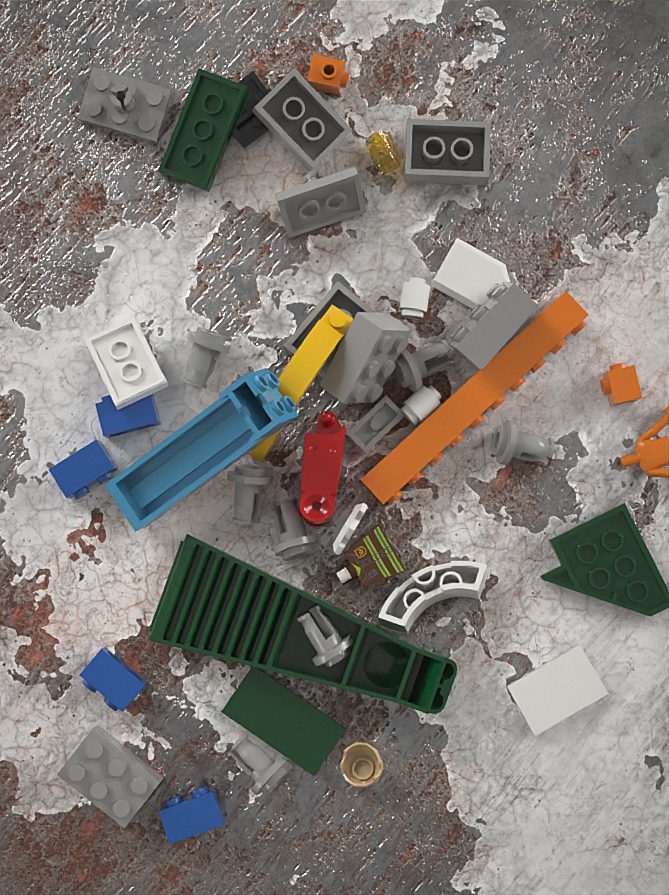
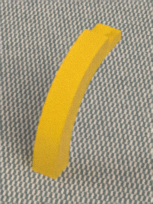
(307, 364)

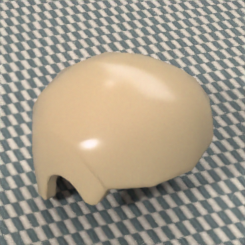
(361, 765)

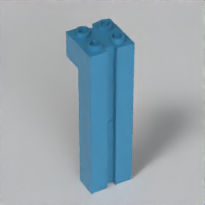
(202, 448)

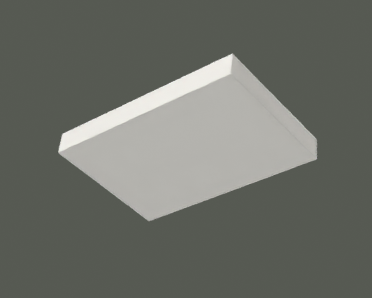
(126, 363)
(557, 690)

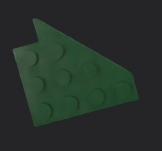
(609, 563)

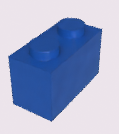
(128, 419)
(83, 470)
(112, 679)
(191, 815)

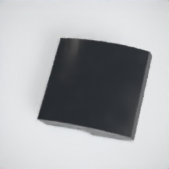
(248, 125)

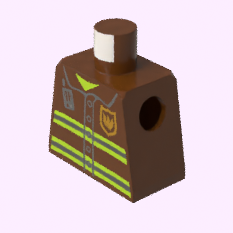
(371, 559)

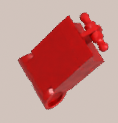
(322, 470)

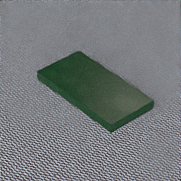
(204, 129)
(283, 720)

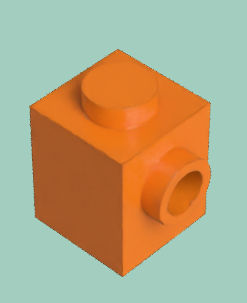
(327, 75)
(621, 384)

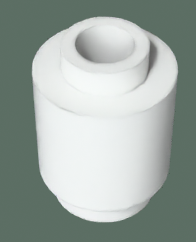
(414, 298)
(421, 404)

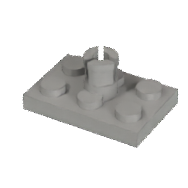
(125, 105)
(321, 201)

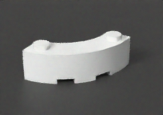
(429, 587)

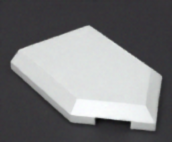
(469, 274)
(349, 528)

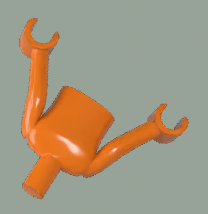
(651, 453)

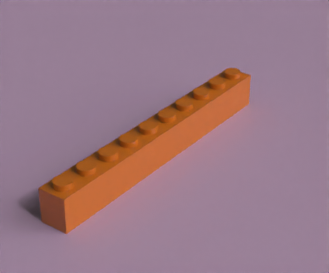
(474, 398)

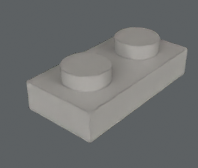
(375, 424)

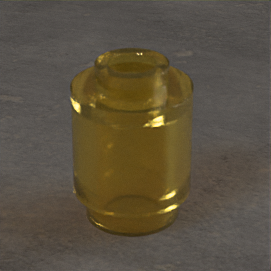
(383, 152)

